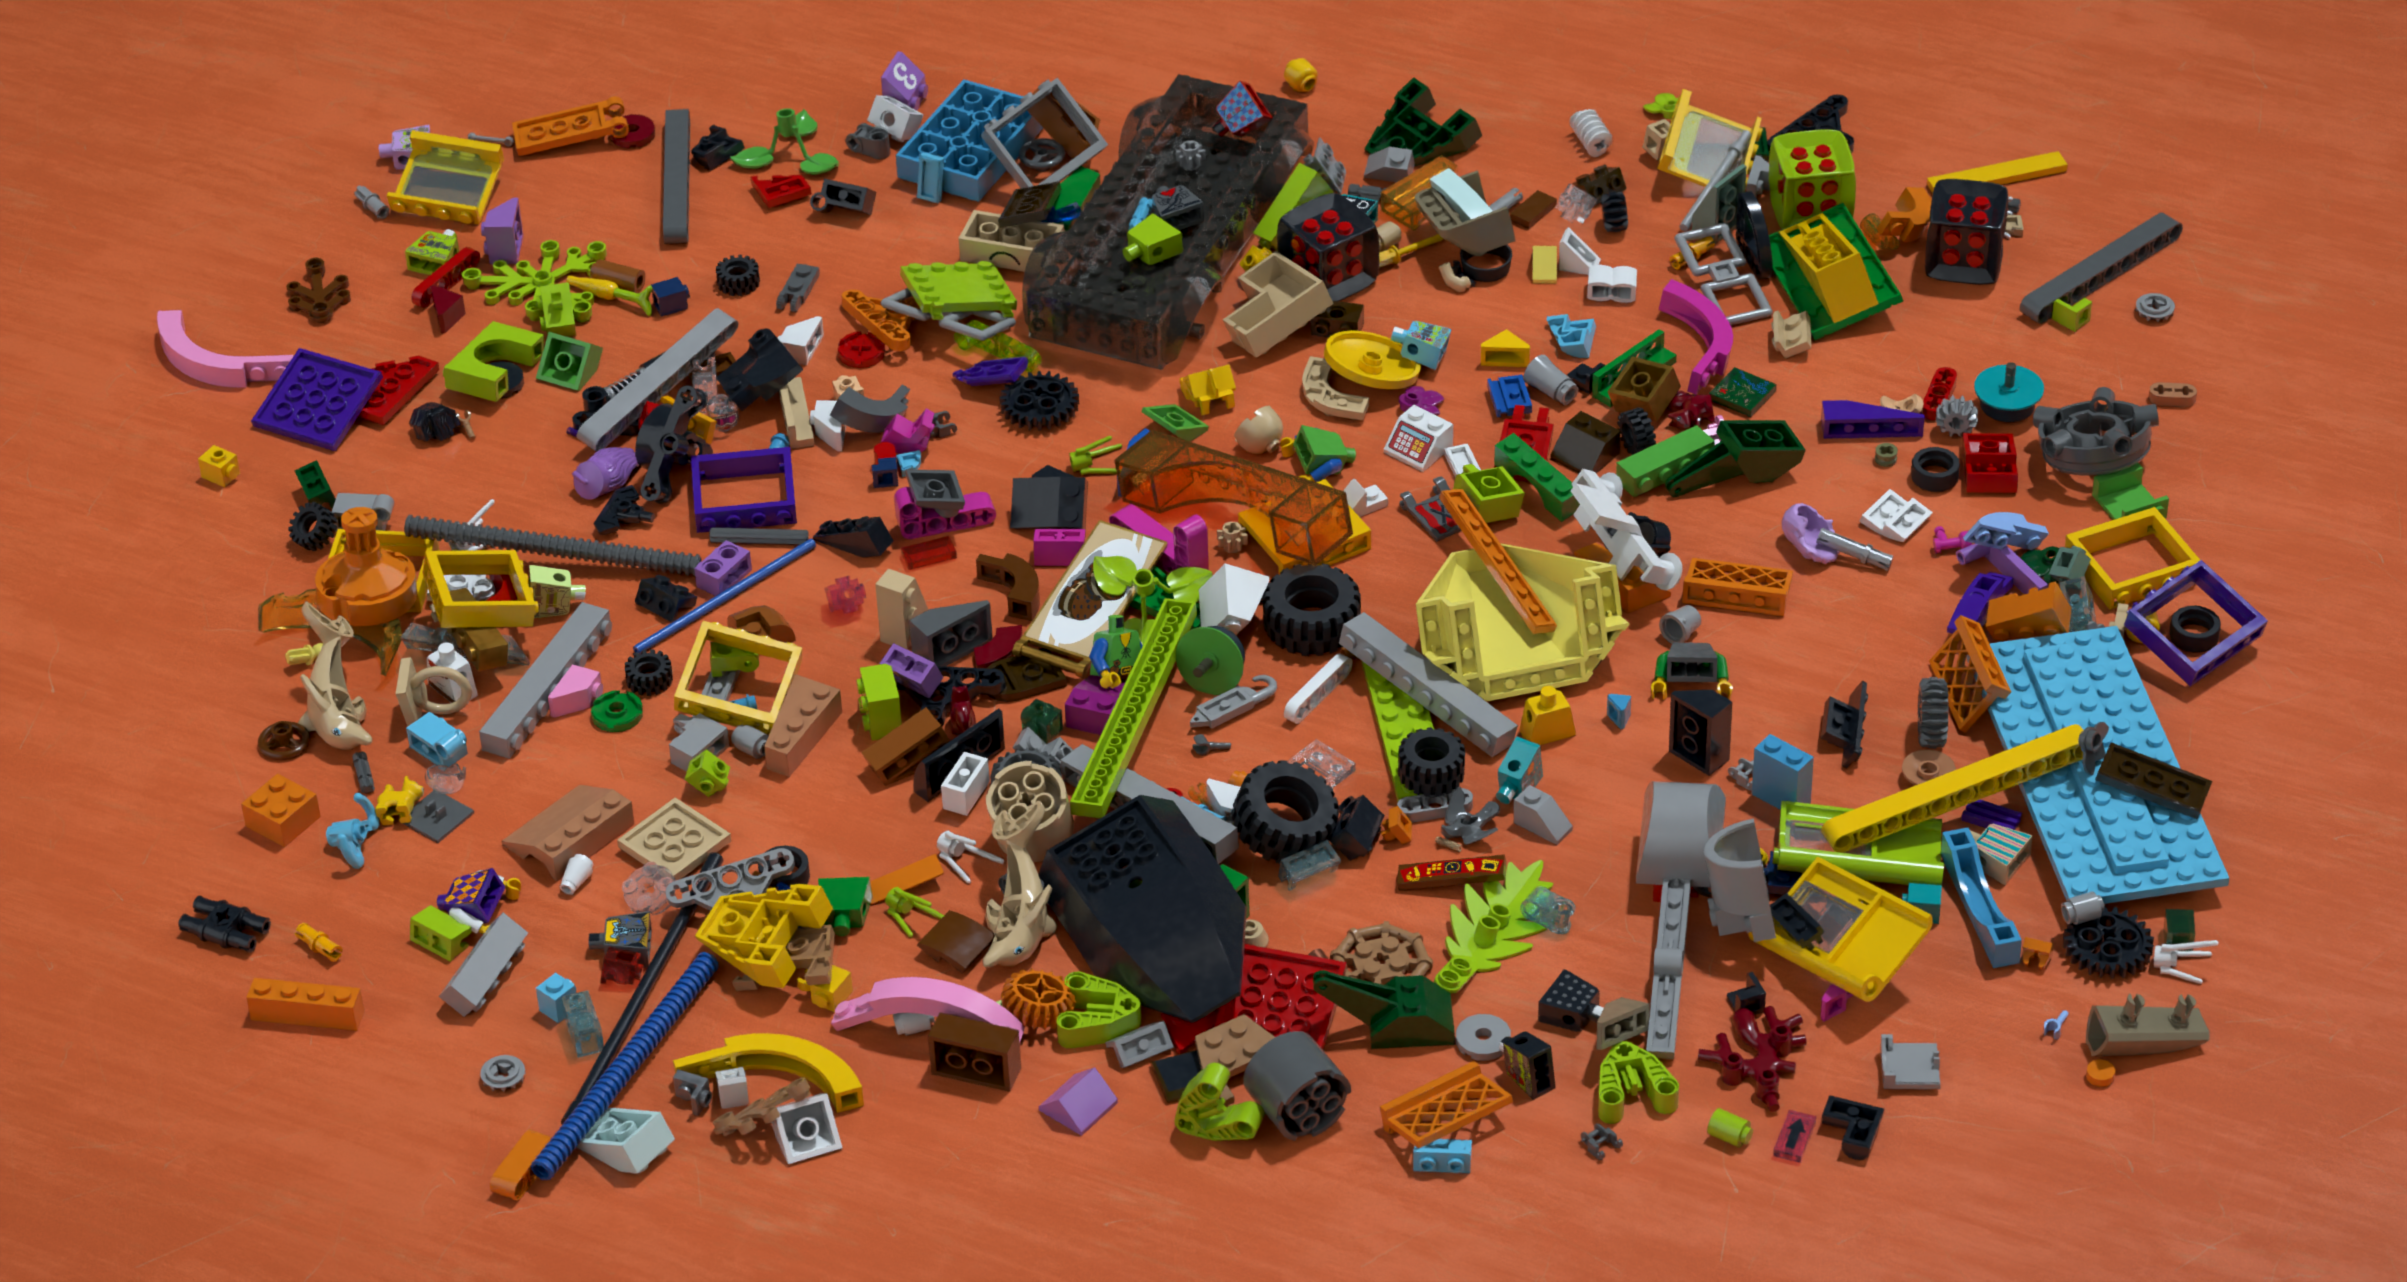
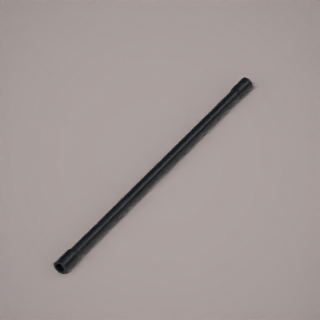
(644, 987)

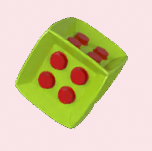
(1810, 175)

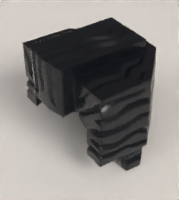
(433, 421)

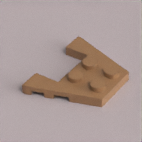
(808, 949)
(1232, 1046)

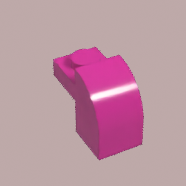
(908, 435)

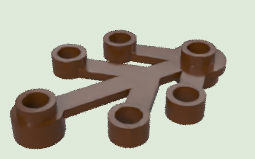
(320, 310)

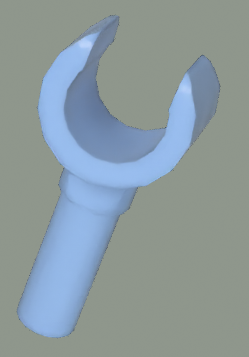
(2055, 1024)

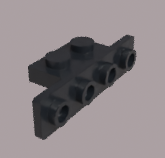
(1844, 723)

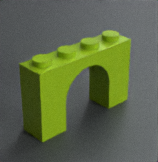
(497, 341)

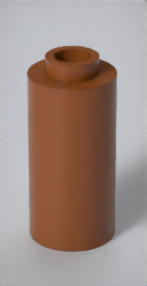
(624, 276)

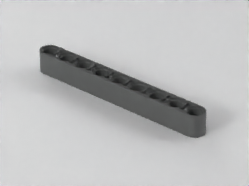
(676, 176)
(2102, 266)

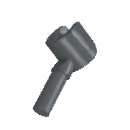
(1203, 746)

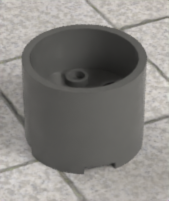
(1297, 1085)

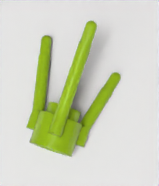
(1082, 457)
(903, 902)

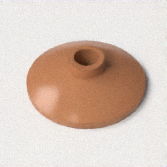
(1926, 765)

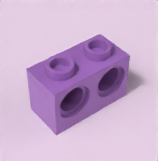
(723, 568)
(913, 670)

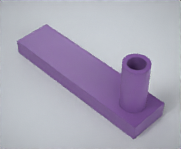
(2007, 563)

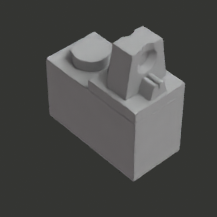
(695, 737)

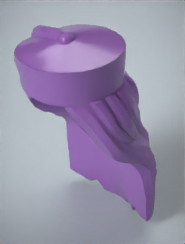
(604, 472)

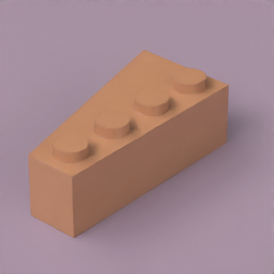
(800, 724)

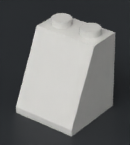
(1231, 597)

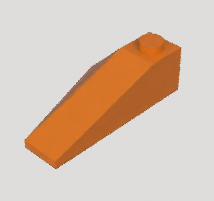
(1632, 590)

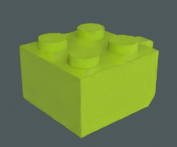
(1491, 492)
(878, 700)

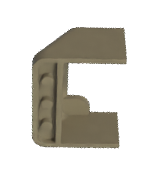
(1474, 235)

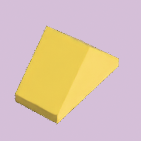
(1544, 264)

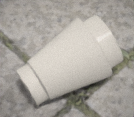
(576, 872)

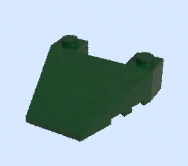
(1411, 129)

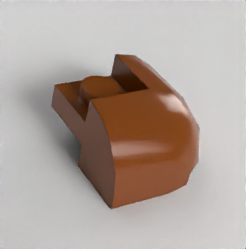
(762, 622)

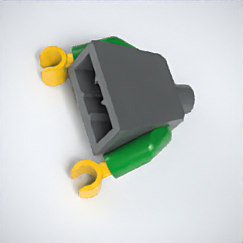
(1691, 664)

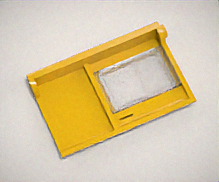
(1861, 940)

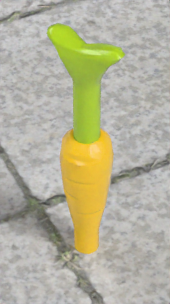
(609, 291)

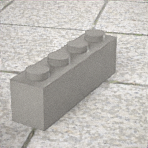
(484, 964)

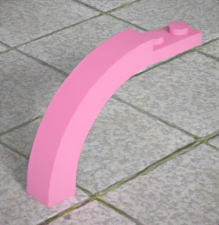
(213, 367)
(922, 997)

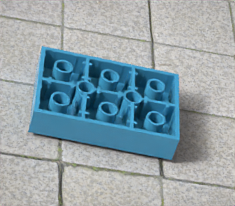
(956, 136)

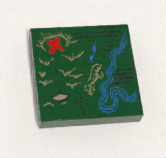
(1742, 392)

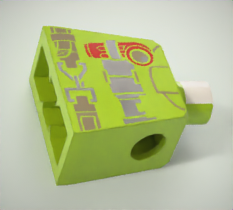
(431, 251)

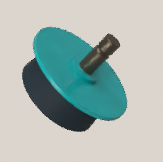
(2008, 392)

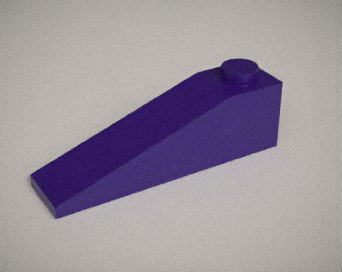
(1864, 420)

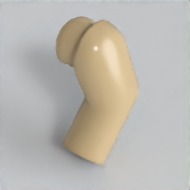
(1453, 281)

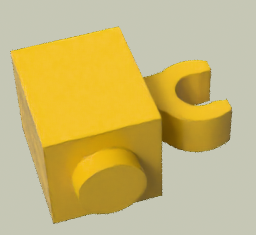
(831, 994)

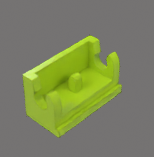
(439, 932)

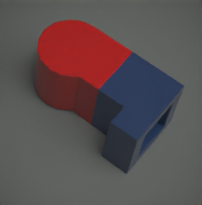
(885, 466)

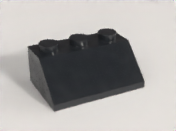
(1700, 728)

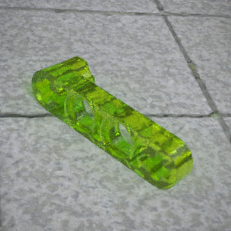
(1000, 346)

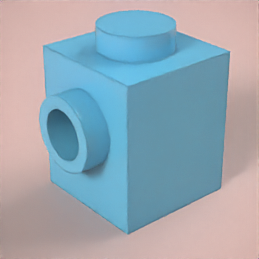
(550, 994)

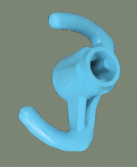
(350, 834)

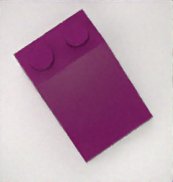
(1091, 705)

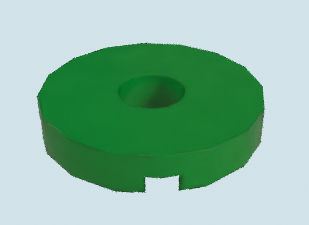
(617, 721)

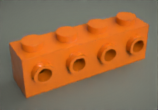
(305, 1004)

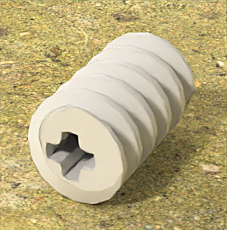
(1591, 132)

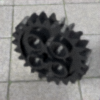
(1039, 400)
(2109, 944)

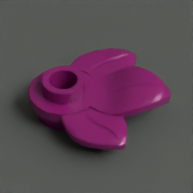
(1424, 399)

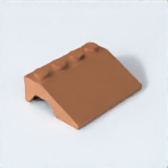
(573, 825)

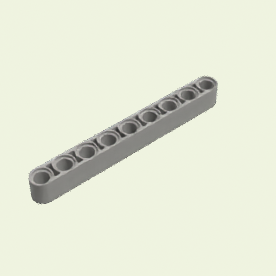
(657, 379)

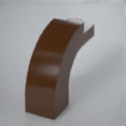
(1016, 575)

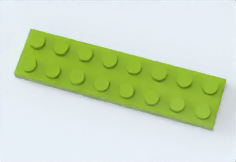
(1396, 717)

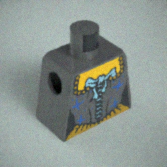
(626, 932)

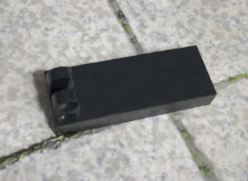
(1796, 922)

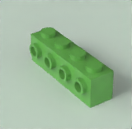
(1661, 461)

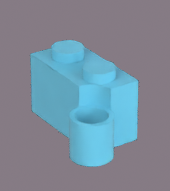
(437, 740)

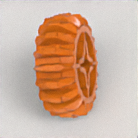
(1037, 998)

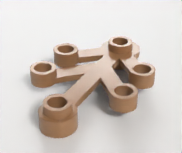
(760, 1108)

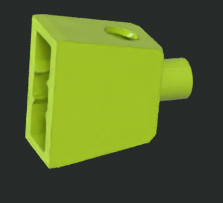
(1153, 241)

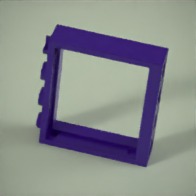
(739, 465)
(2225, 596)

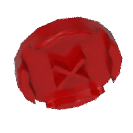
(860, 350)

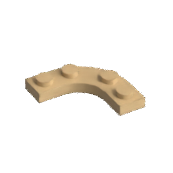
(1325, 398)

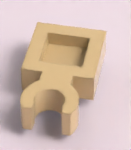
(2120, 618)

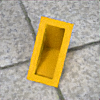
(1505, 350)

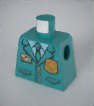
(1519, 769)

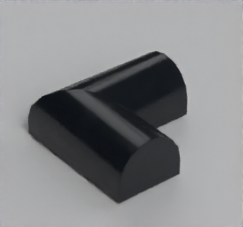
(1859, 1121)

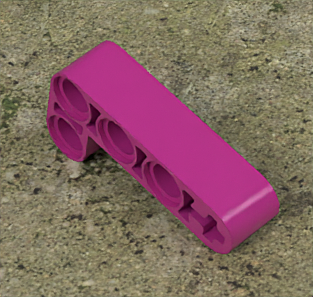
(922, 522)

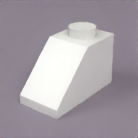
(803, 339)
(827, 427)

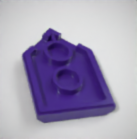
(993, 371)

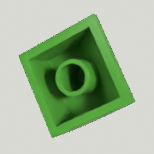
(568, 361)

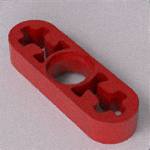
(1938, 386)

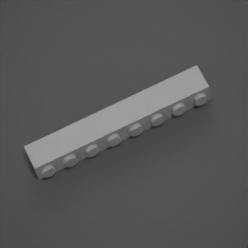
(1428, 684)
(529, 698)
(1216, 833)

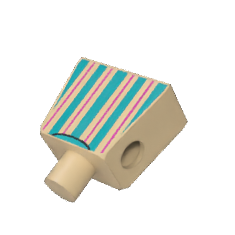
(2002, 851)

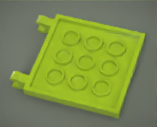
(958, 288)

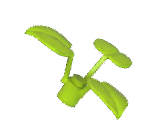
(1118, 572)

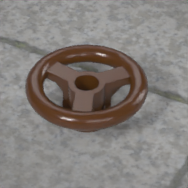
(283, 737)

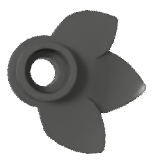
(2092, 745)

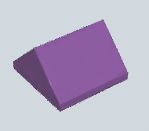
(1080, 1101)

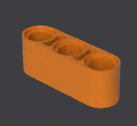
(515, 1172)

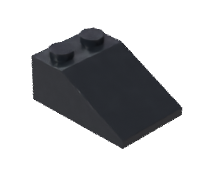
(1049, 503)

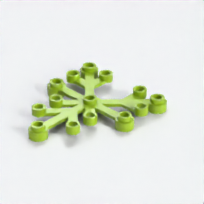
(550, 251)

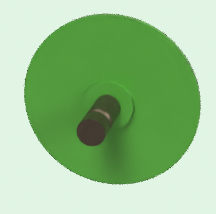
(1210, 659)

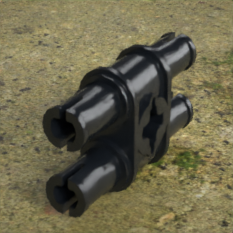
(224, 924)

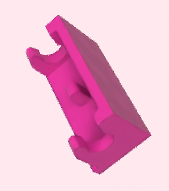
(1057, 546)

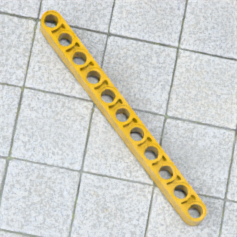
(1953, 790)

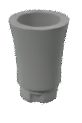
(1550, 380)

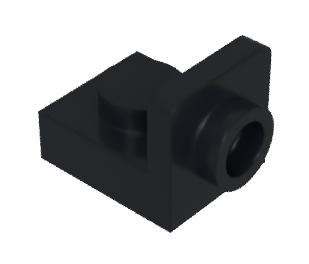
(1583, 376)

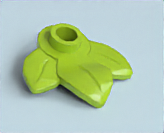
(1663, 104)

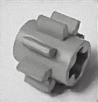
(1190, 155)

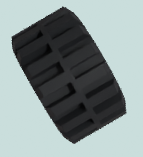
(1431, 762)

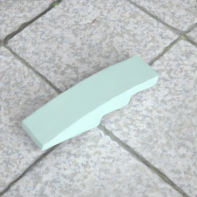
(1459, 195)

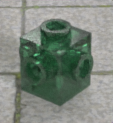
(1042, 719)

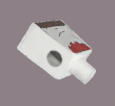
(448, 657)

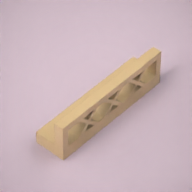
(796, 414)

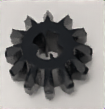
(1614, 212)

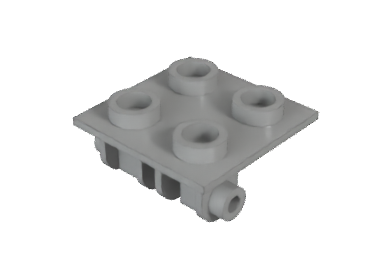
(1327, 166)

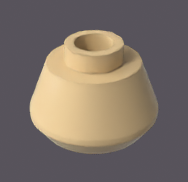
(1255, 934)

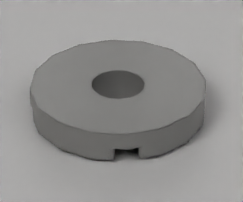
(1478, 1026)

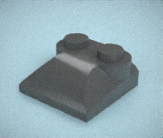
(936, 491)

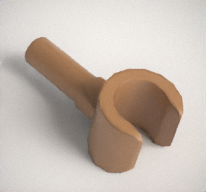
(466, 424)

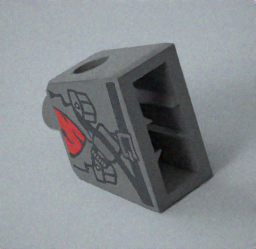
(1178, 207)

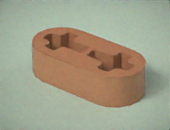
(2172, 394)

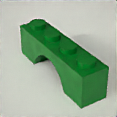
(1551, 484)

